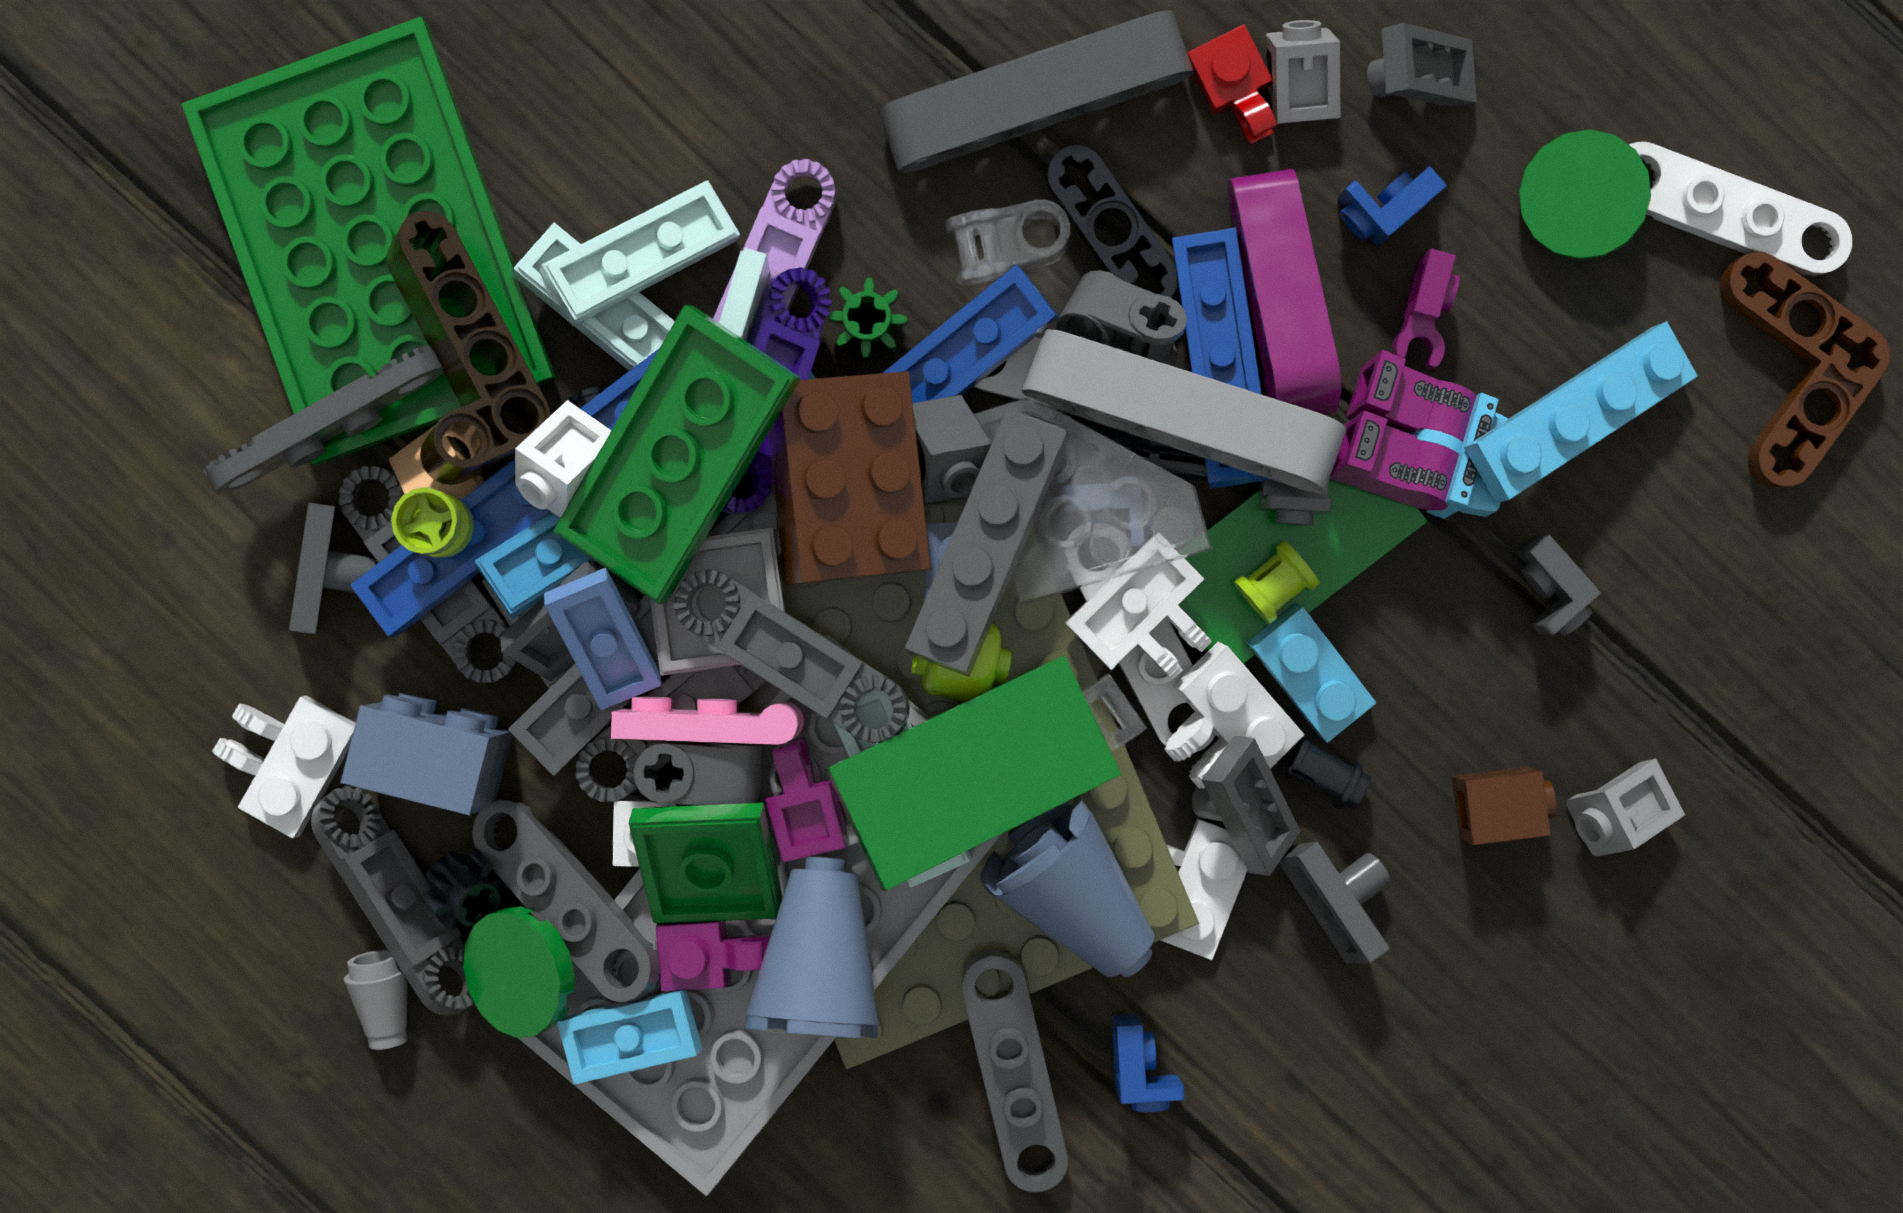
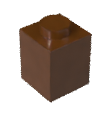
(1503, 805)

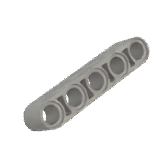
(1185, 410)

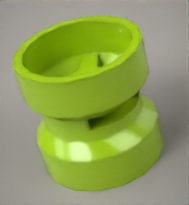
(419, 523)

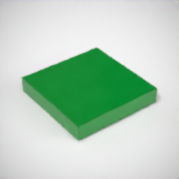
(706, 862)

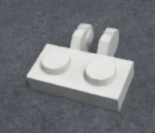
(1131, 607)
(1230, 705)
(297, 766)
(1212, 878)

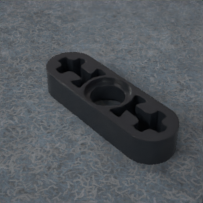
(1100, 179)

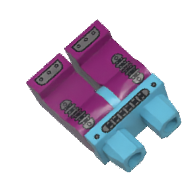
(1411, 439)

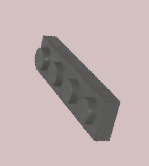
(987, 542)

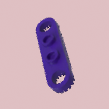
(791, 344)

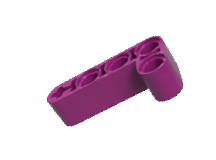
(1285, 292)

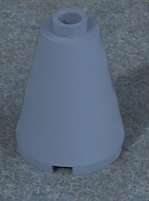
(1072, 889)
(817, 959)

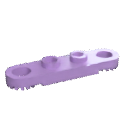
(788, 233)

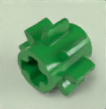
(854, 307)

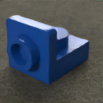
(1400, 201)
(1132, 1055)

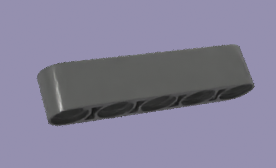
(1035, 91)

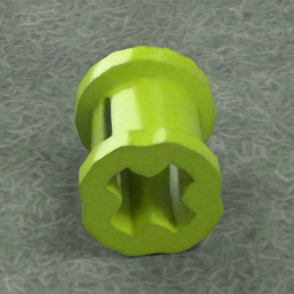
(1276, 582)

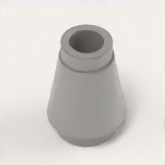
(379, 997)

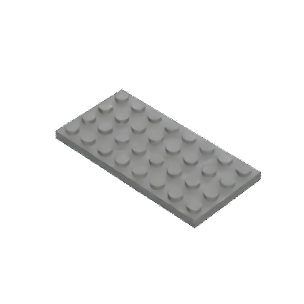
(714, 1104)

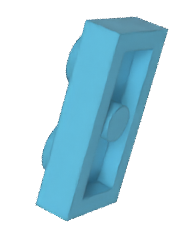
(1311, 672)
(629, 1036)

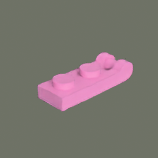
(712, 722)

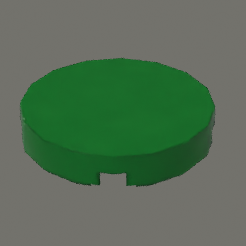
(1585, 194)
(518, 972)

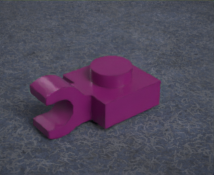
(1430, 293)
(805, 813)
(702, 954)

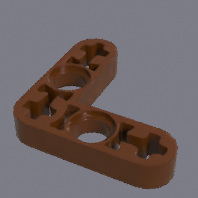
(1826, 368)

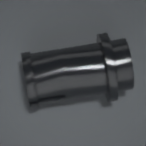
(1329, 775)

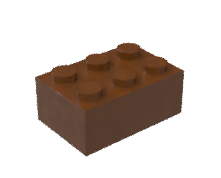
(849, 479)

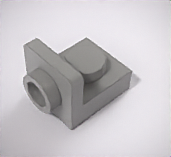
(1305, 72)
(1625, 810)

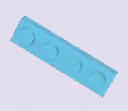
(1580, 412)

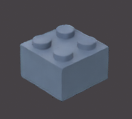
(428, 755)

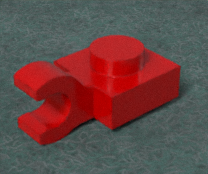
(1232, 76)

